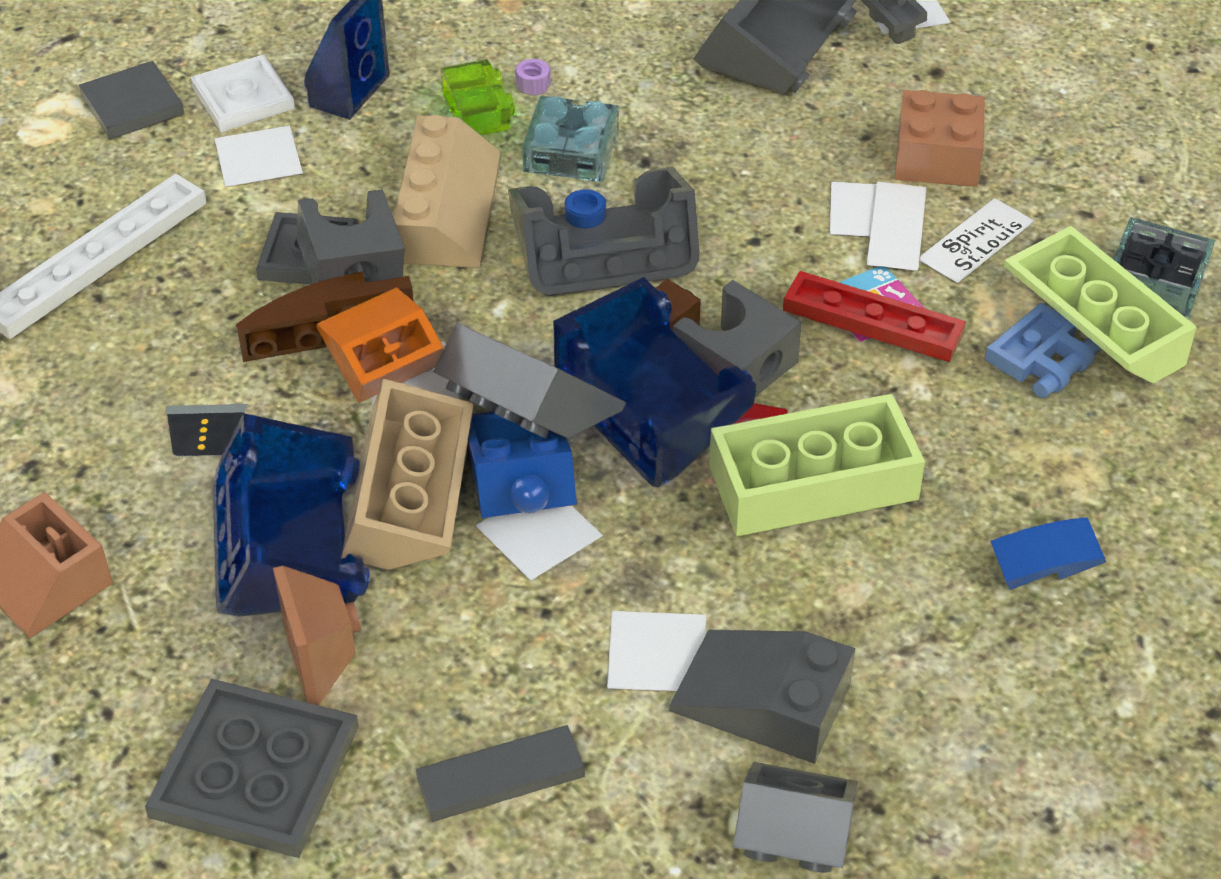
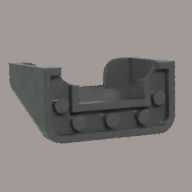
(772, 40)
(634, 241)

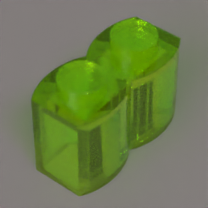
(477, 96)

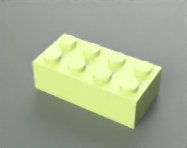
(815, 464)

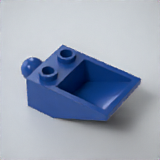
(518, 468)

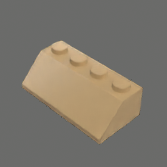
(446, 193)
(408, 477)

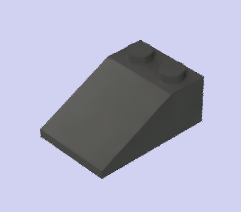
(768, 687)

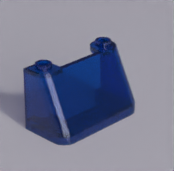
(669, 391)
(281, 507)

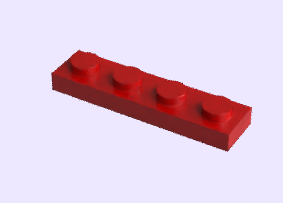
(874, 316)

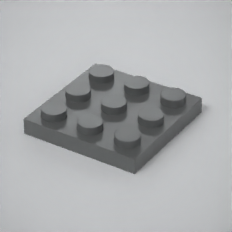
(253, 768)

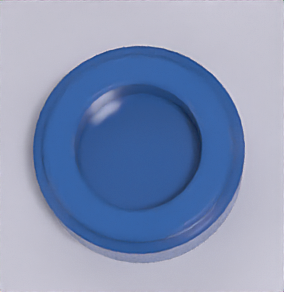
(585, 208)

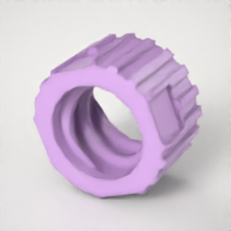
(533, 76)

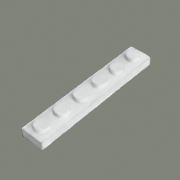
(97, 253)

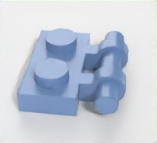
(1032, 342)

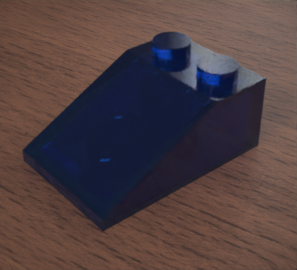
(349, 60)

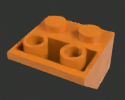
(381, 341)

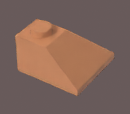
(316, 628)

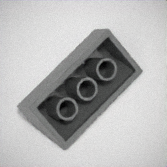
(521, 386)

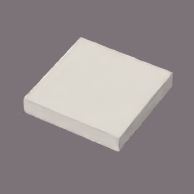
(242, 93)

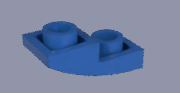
(1047, 549)

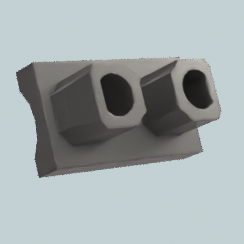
(897, 16)

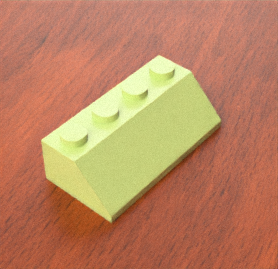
(1106, 304)

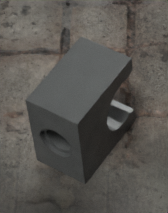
(344, 250)
(753, 337)

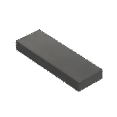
(500, 773)

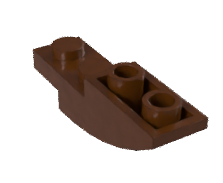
(291, 320)

